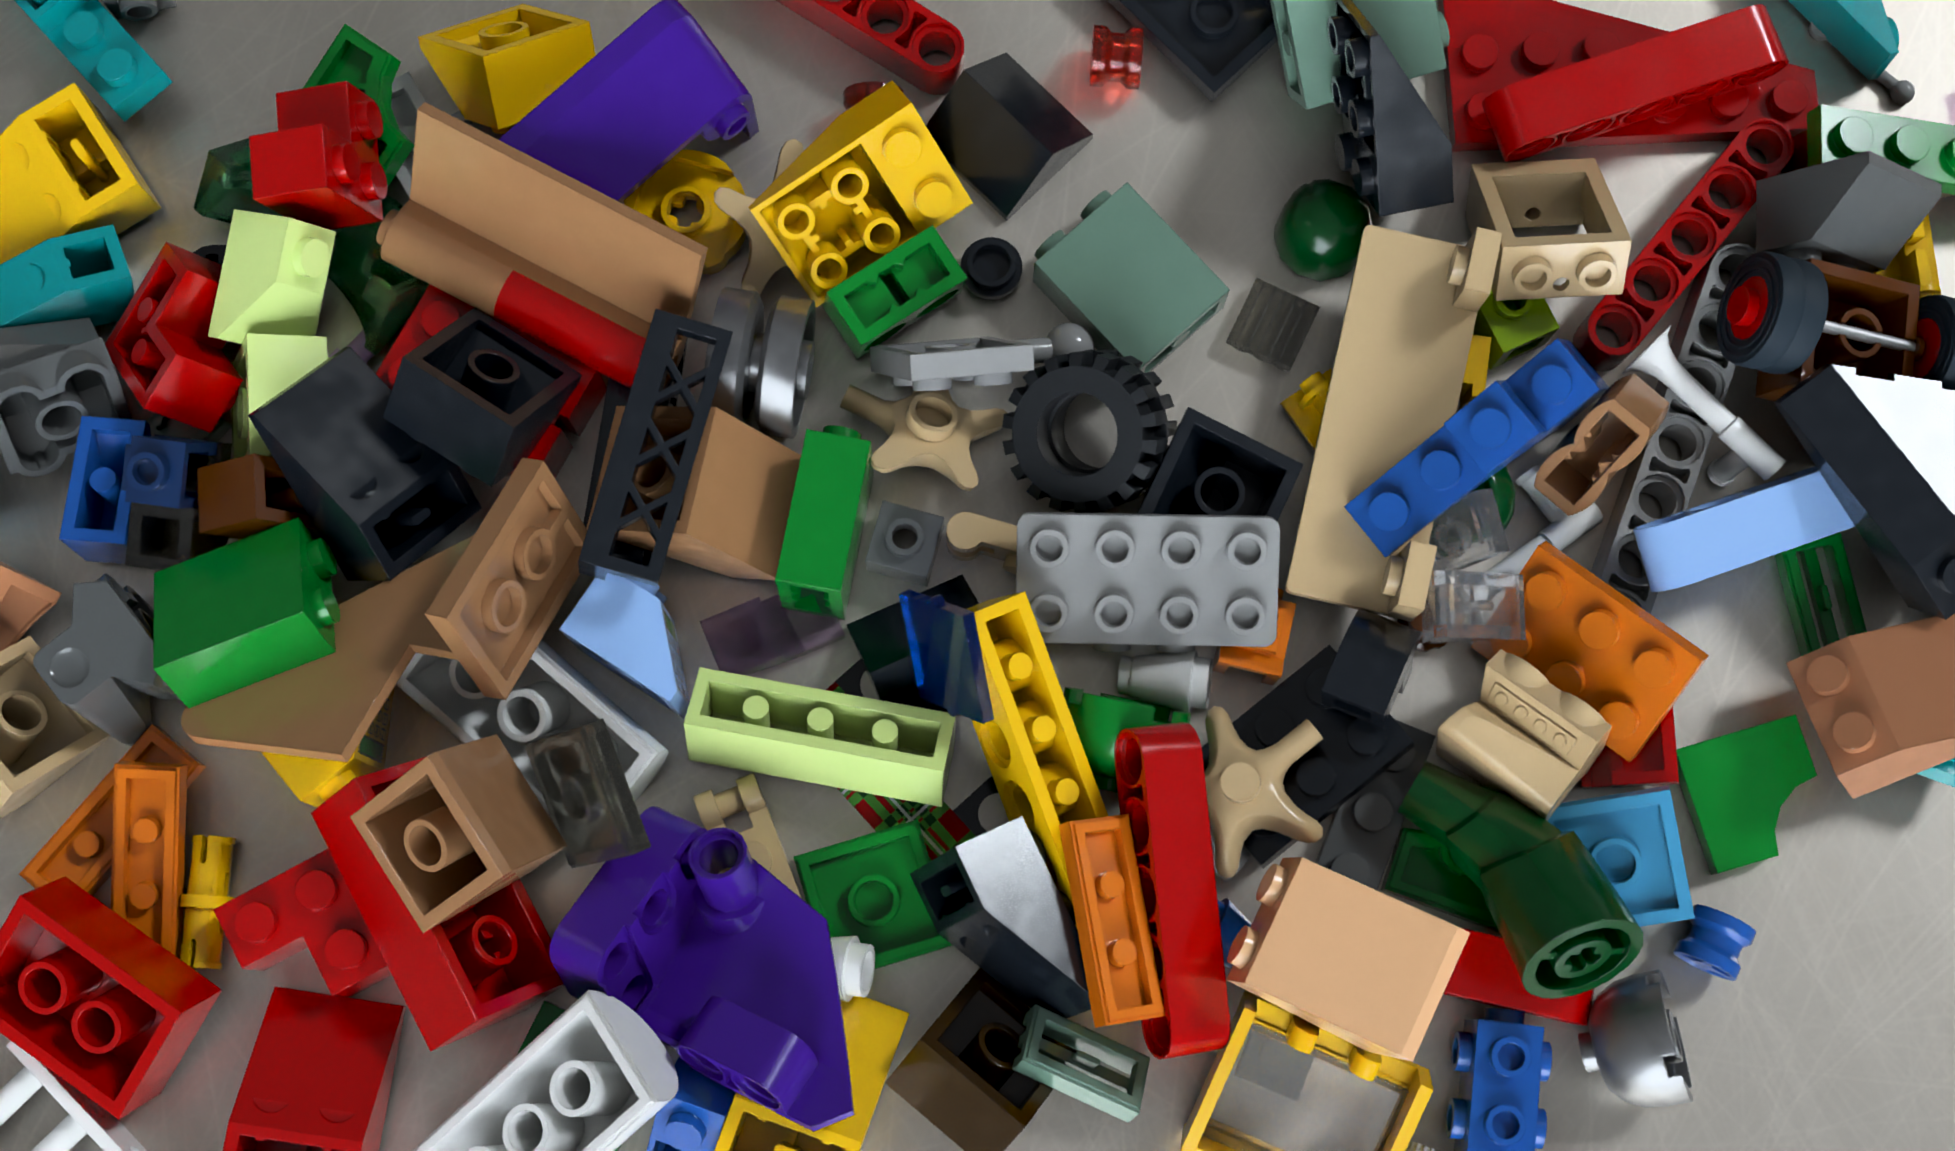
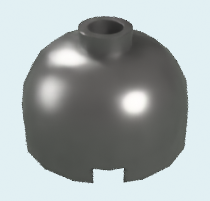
(1637, 1043)

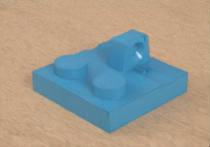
(1636, 848)

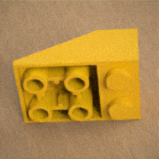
(65, 175)
(859, 192)
(872, 1041)

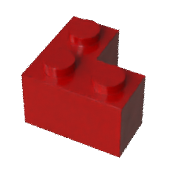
(322, 158)
(165, 342)
(301, 911)

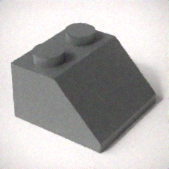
(1843, 211)

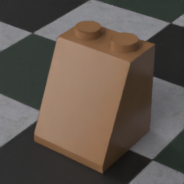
(733, 501)
(457, 829)

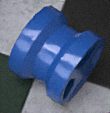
(1715, 942)

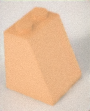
(1346, 957)

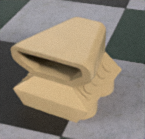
(1523, 736)

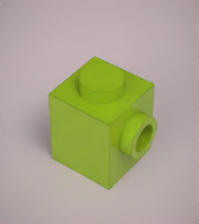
(1514, 327)

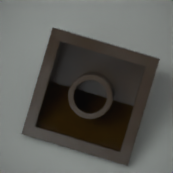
(964, 1070)

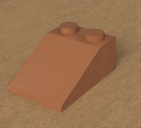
(1882, 701)

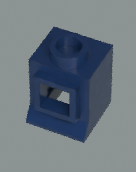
(158, 470)

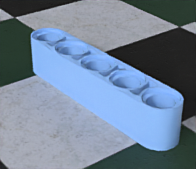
(1739, 529)

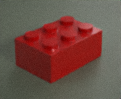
(96, 996)

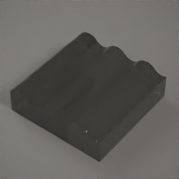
(1272, 325)

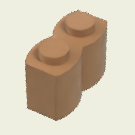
(1601, 444)

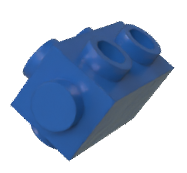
(1499, 1084)

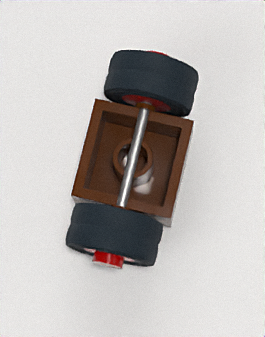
(1805, 313)

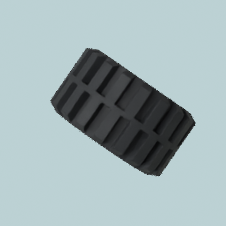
(1041, 441)

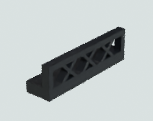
(630, 442)

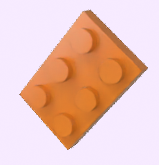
(1600, 648)

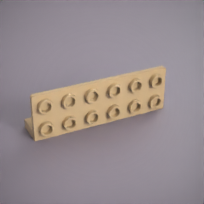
(1387, 394)

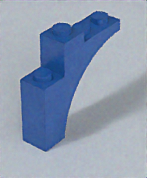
(1477, 444)

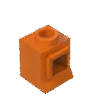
(1261, 660)

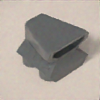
(46, 385)
(106, 660)

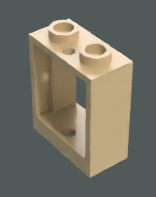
(1550, 195)

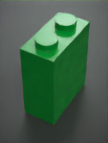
(825, 520)
(244, 612)

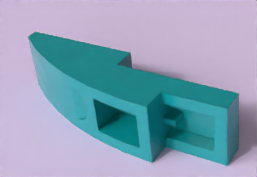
(100, 51)

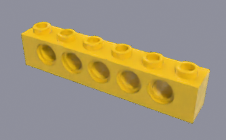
(1032, 736)

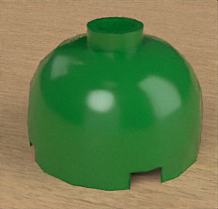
(1100, 721)

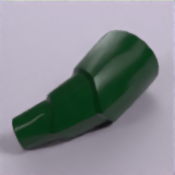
(1537, 882)

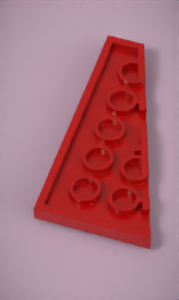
(1518, 39)

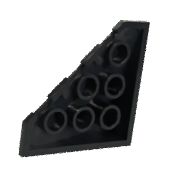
(1890, 467)

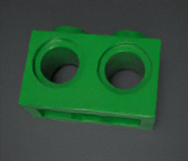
(894, 291)

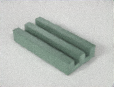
(1081, 1072)

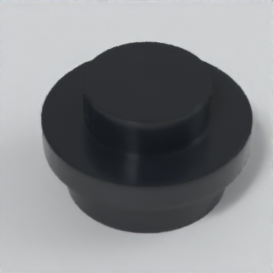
(991, 268)

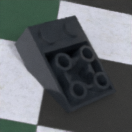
(1388, 131)
(359, 476)
(1008, 916)

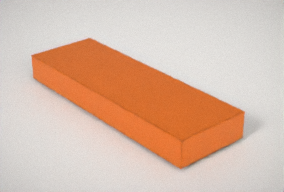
(84, 842)
(150, 848)
(1111, 920)

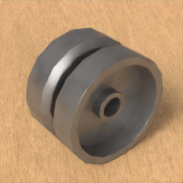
(766, 363)

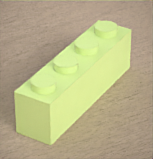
(820, 736)

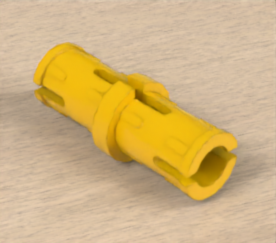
(206, 891)

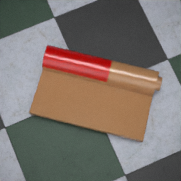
(538, 248)

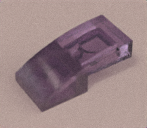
(767, 635)

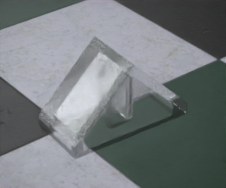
(1474, 607)

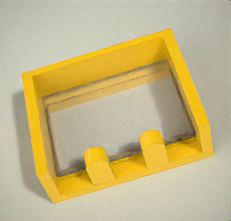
(1302, 1090)

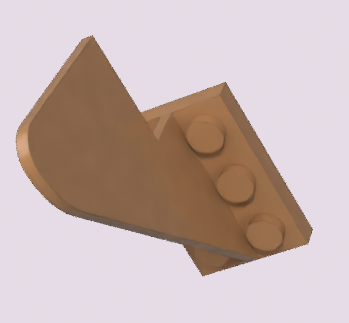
(469, 603)

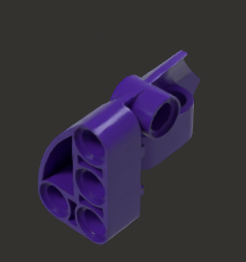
(716, 967)

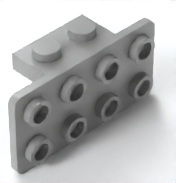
(1150, 579)

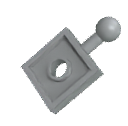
(981, 359)

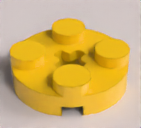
(693, 177)

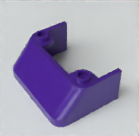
(637, 105)

